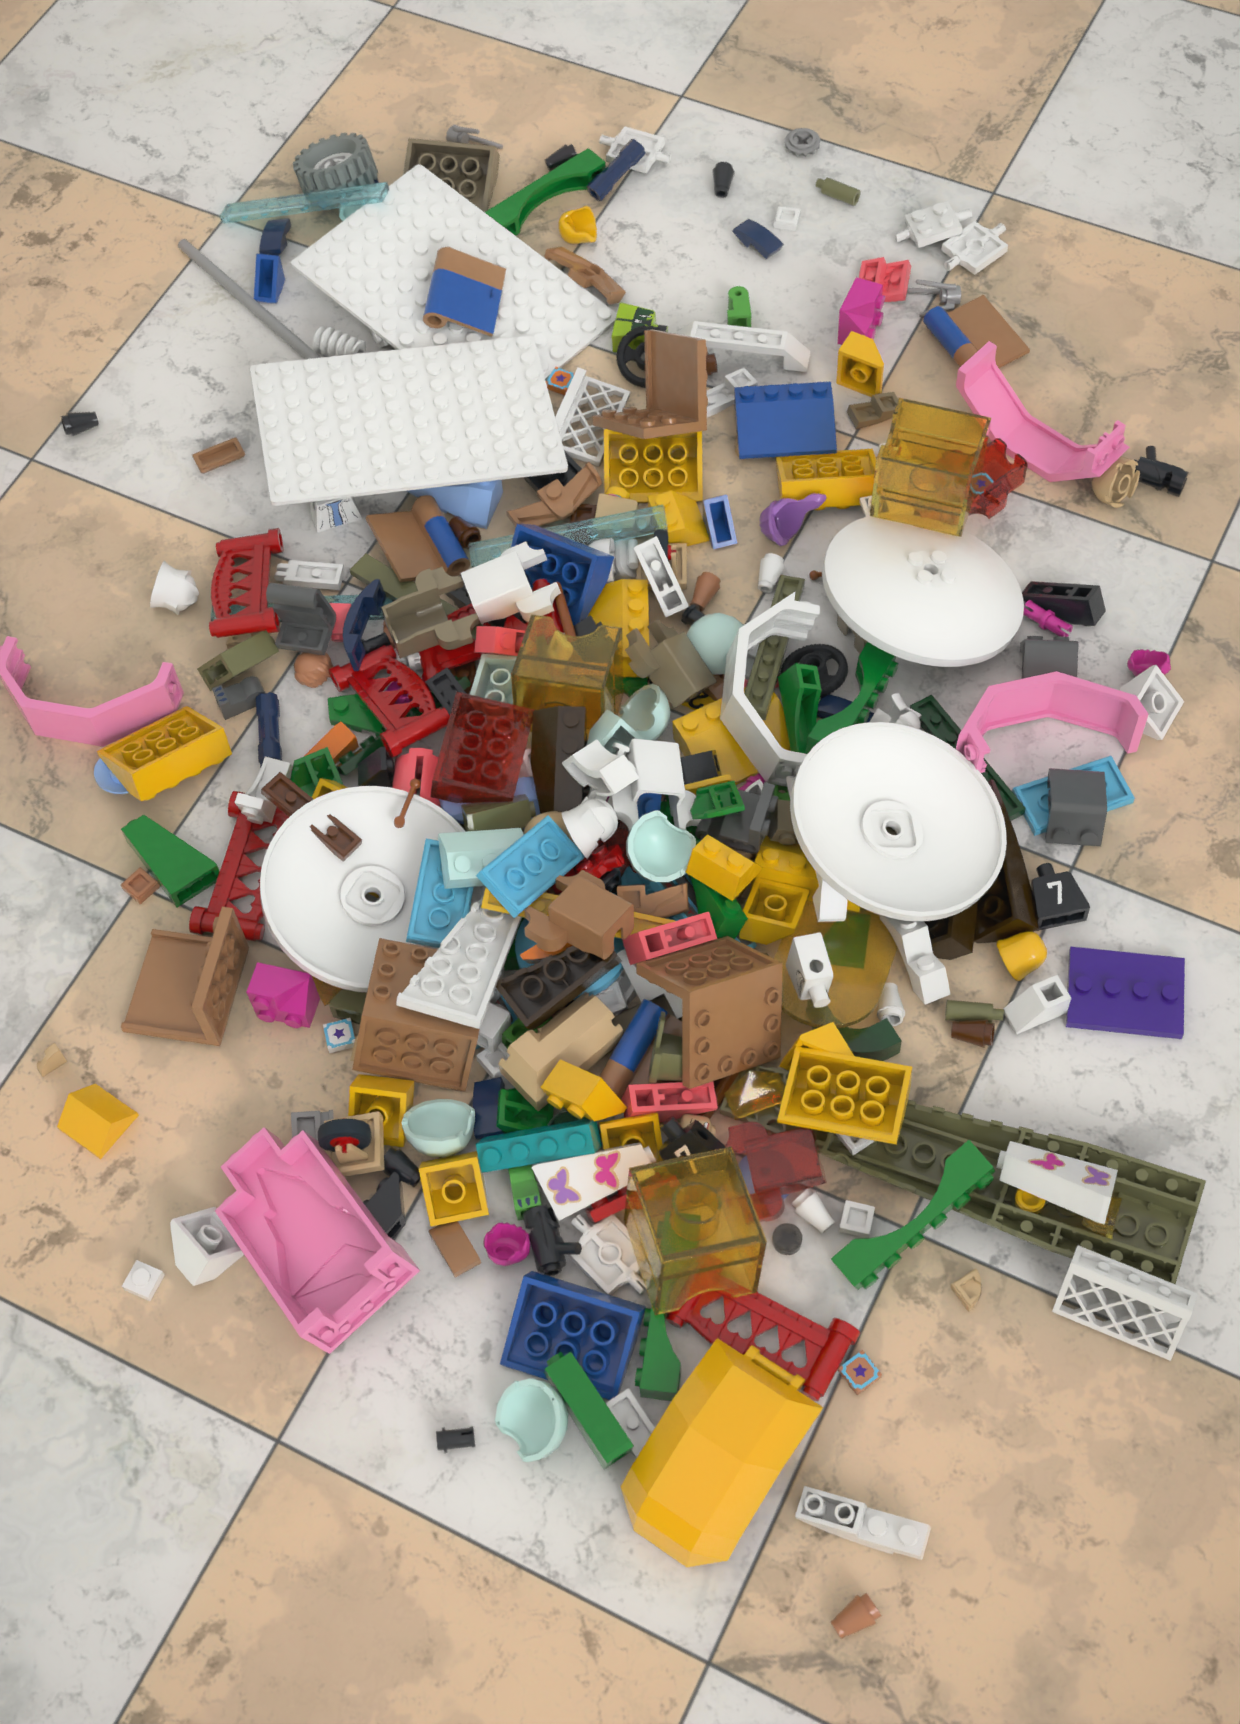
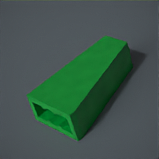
(171, 861)
(588, 1409)

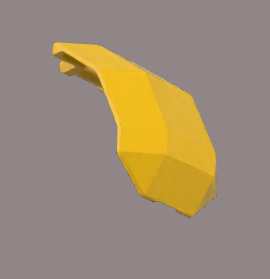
(716, 1454)

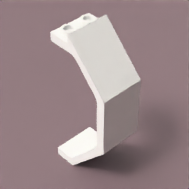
(784, 619)

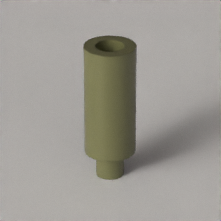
(838, 190)
(970, 1011)

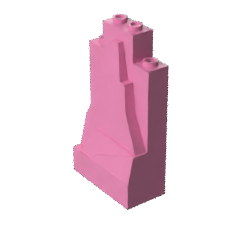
(310, 1237)

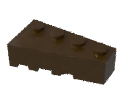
(551, 984)

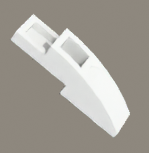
(862, 1524)

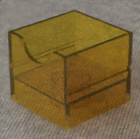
(930, 467)
(569, 669)
(693, 1228)

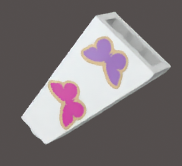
(584, 1179)
(1059, 1179)

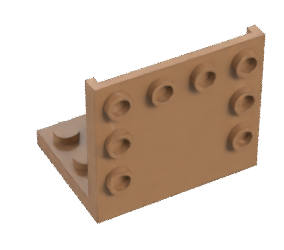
(674, 390)
(189, 983)
(727, 1006)
(405, 1041)

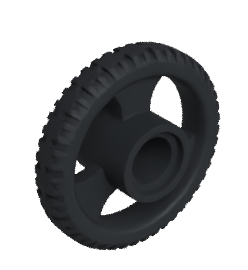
(627, 354)
(817, 656)

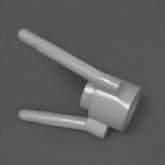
(460, 135)
(948, 293)

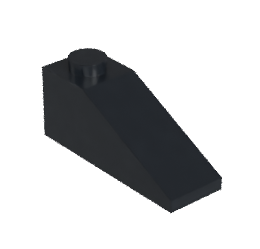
(1070, 602)

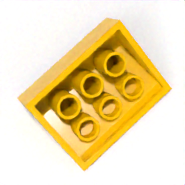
(654, 464)
(839, 476)
(624, 606)
(705, 732)
(166, 752)
(789, 866)
(846, 1095)

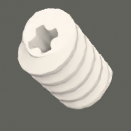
(335, 343)

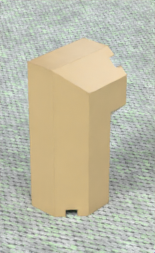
(576, 1035)

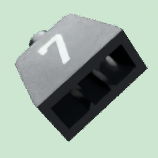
(1057, 898)
(687, 1140)

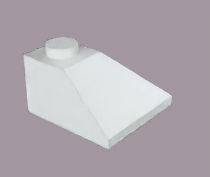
(1158, 699)
(202, 1246)

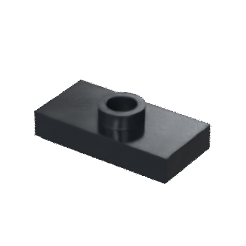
(444, 688)

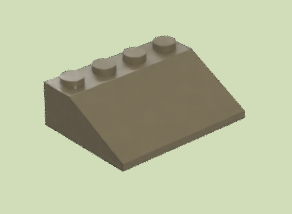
(462, 166)

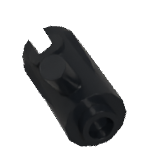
(1160, 474)
(546, 1240)

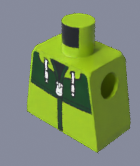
(631, 317)

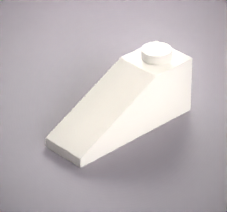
(661, 576)

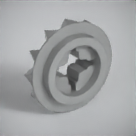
(803, 136)

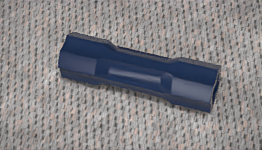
(627, 158)
(268, 726)

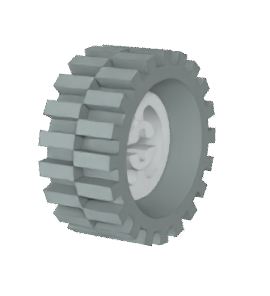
(335, 164)

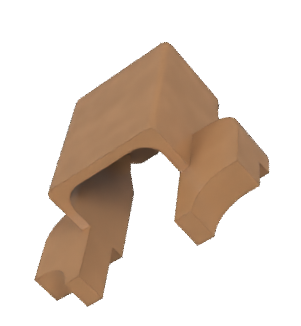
(581, 916)

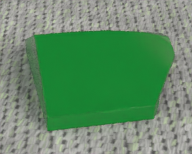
(312, 767)
(717, 801)
(518, 1114)

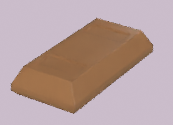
(218, 455)

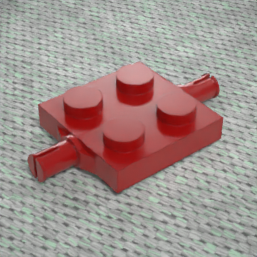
(599, 862)

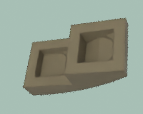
(873, 412)

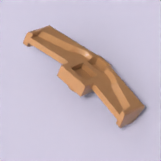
(586, 273)
(558, 500)
(660, 903)

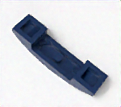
(366, 604)

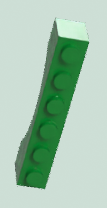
(567, 177)
(873, 675)
(800, 698)
(725, 914)
(867, 1257)
(661, 1367)

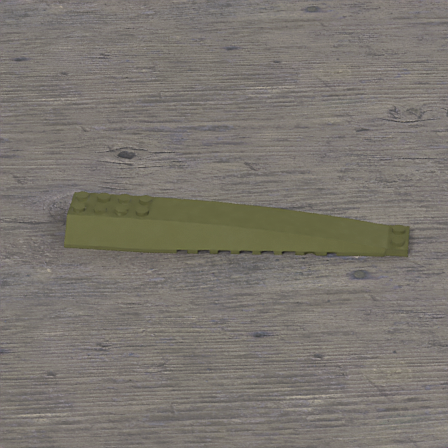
(1154, 1208)

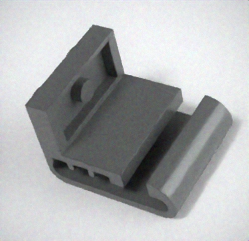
(304, 616)
(1048, 656)
(1076, 807)
(744, 829)

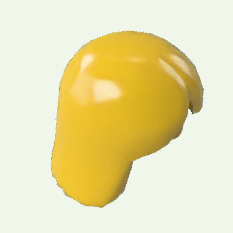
(578, 226)
(1022, 953)

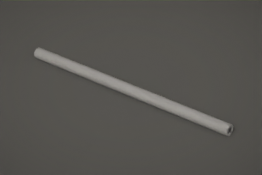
(248, 301)

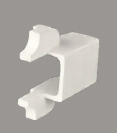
(502, 588)
(659, 773)

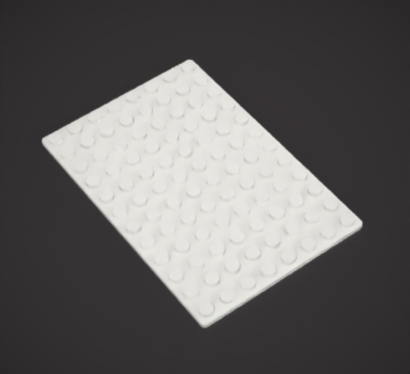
(384, 262)
(405, 420)

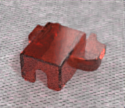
(1005, 477)
(777, 1164)

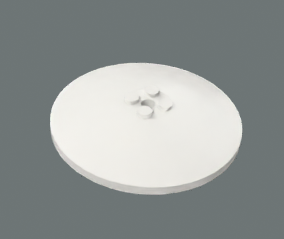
(886, 592)
(922, 788)
(319, 902)

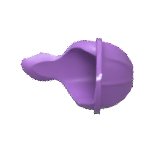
(785, 517)

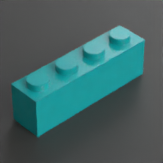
(538, 1145)

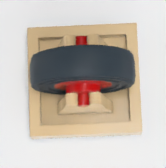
(676, 556)
(354, 1143)

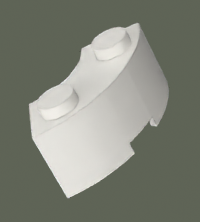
(600, 769)

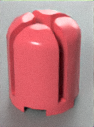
(408, 767)

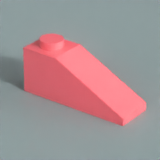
(669, 938)
(668, 1100)

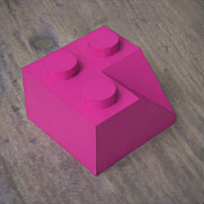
(861, 310)
(283, 995)

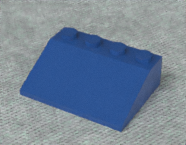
(785, 420)
(574, 565)
(571, 1318)

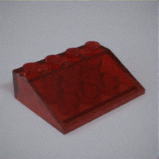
(481, 751)

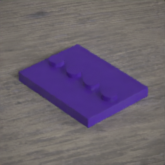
(1126, 992)

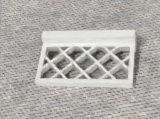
(569, 407)
(1131, 1286)

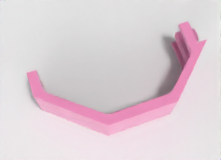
(1042, 447)
(1055, 697)
(90, 725)

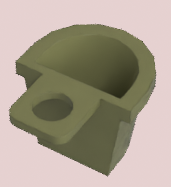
(666, 1056)

